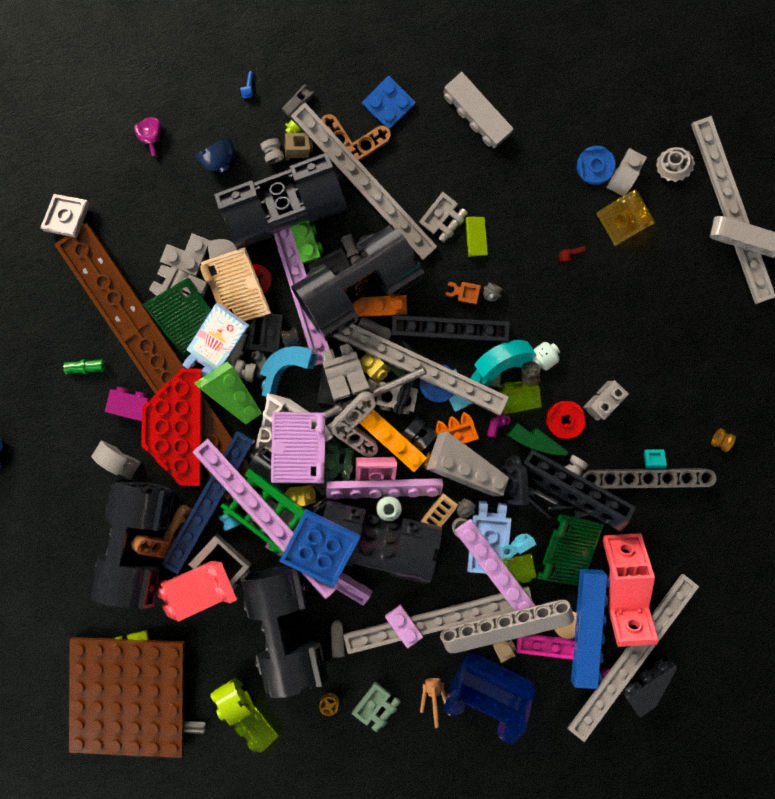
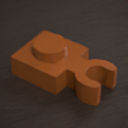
(467, 293)

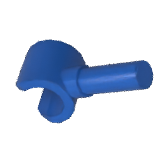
(246, 91)

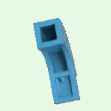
(280, 361)

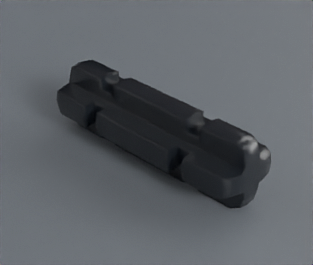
(402, 397)

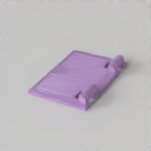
(297, 447)

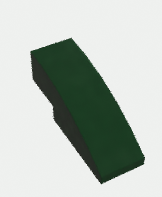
(535, 440)

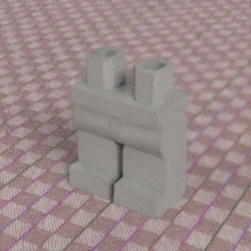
(174, 276)
(341, 367)
(606, 400)

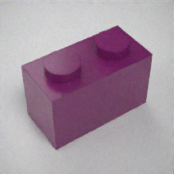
(125, 403)

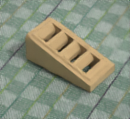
(446, 499)

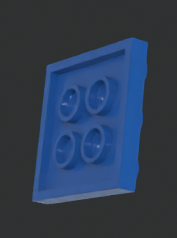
(319, 548)

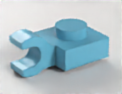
(519, 545)

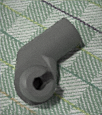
(260, 358)

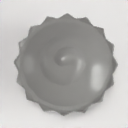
(675, 164)

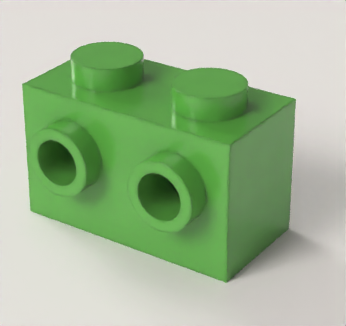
(306, 243)

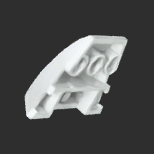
(279, 404)

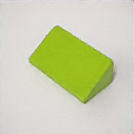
(476, 236)

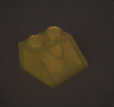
(625, 217)

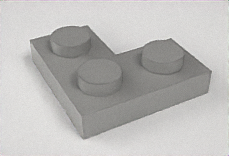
(187, 260)

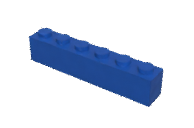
(589, 628)

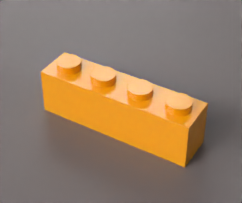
(393, 440)

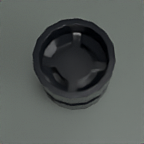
(414, 428)

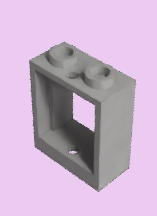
(217, 539)

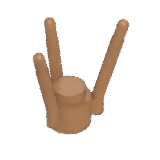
(433, 687)

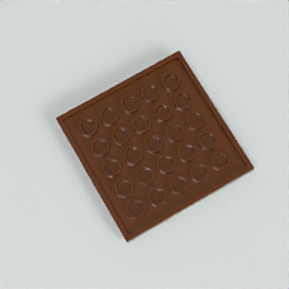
(126, 697)

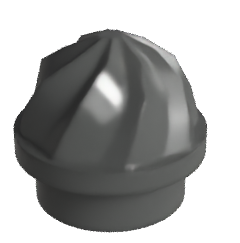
(492, 292)
(465, 508)

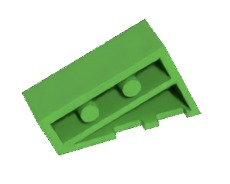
(230, 392)

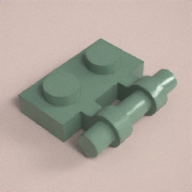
(371, 704)

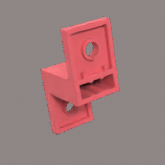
(630, 590)
(195, 591)

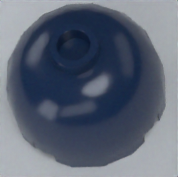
(217, 155)

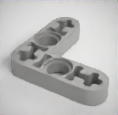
(351, 423)

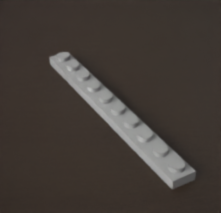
(363, 180)
(731, 205)
(436, 373)
(431, 622)
(631, 660)

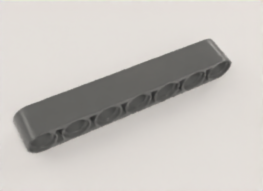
(656, 481)

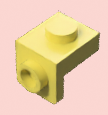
(374, 367)
(302, 495)

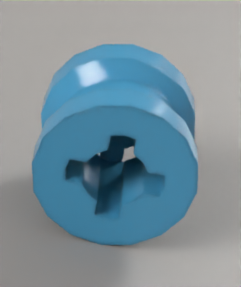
(229, 522)

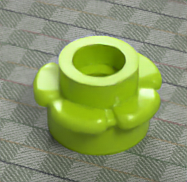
(293, 128)

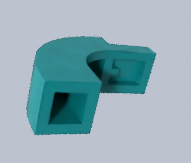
(501, 358)

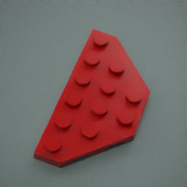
(175, 427)

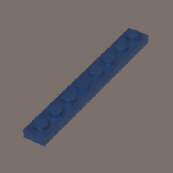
(205, 507)

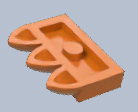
(463, 432)

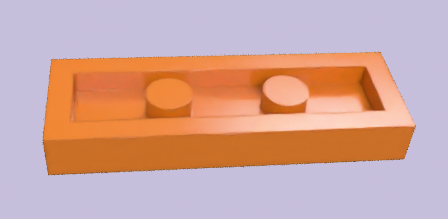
(381, 306)

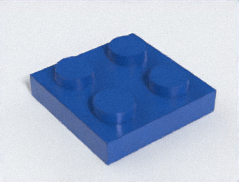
(388, 103)

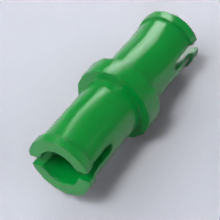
(84, 366)

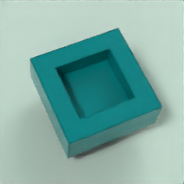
(655, 460)

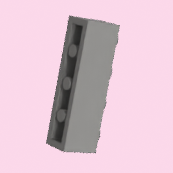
(477, 110)

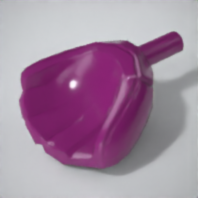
(148, 132)

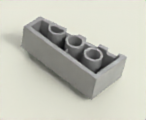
(463, 465)

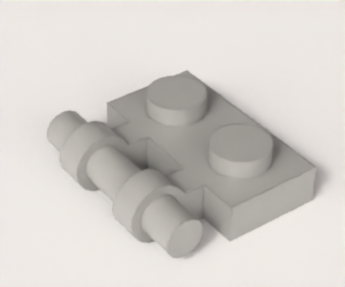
(438, 213)

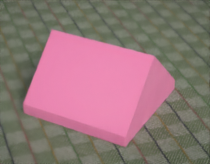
(376, 468)

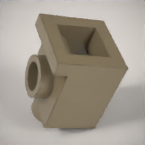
(297, 145)
(505, 650)

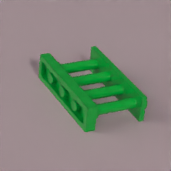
(269, 491)

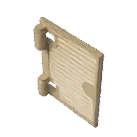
(236, 284)

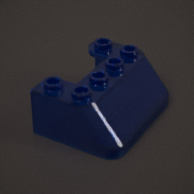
(494, 693)

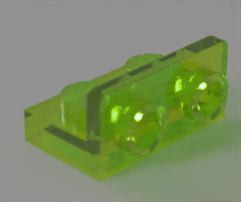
(520, 397)
(521, 567)
(256, 731)

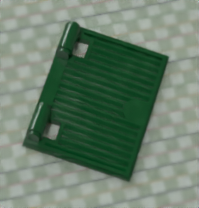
(179, 314)
(570, 550)

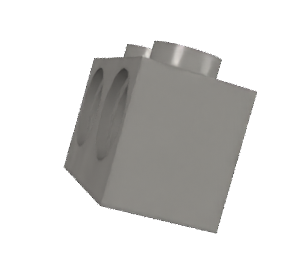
(387, 405)

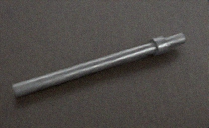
(338, 408)

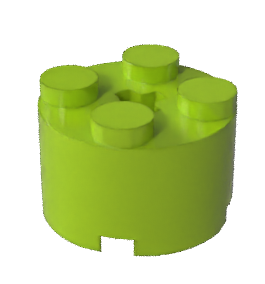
(232, 702)

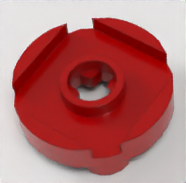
(576, 417)

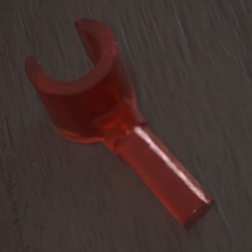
(565, 255)

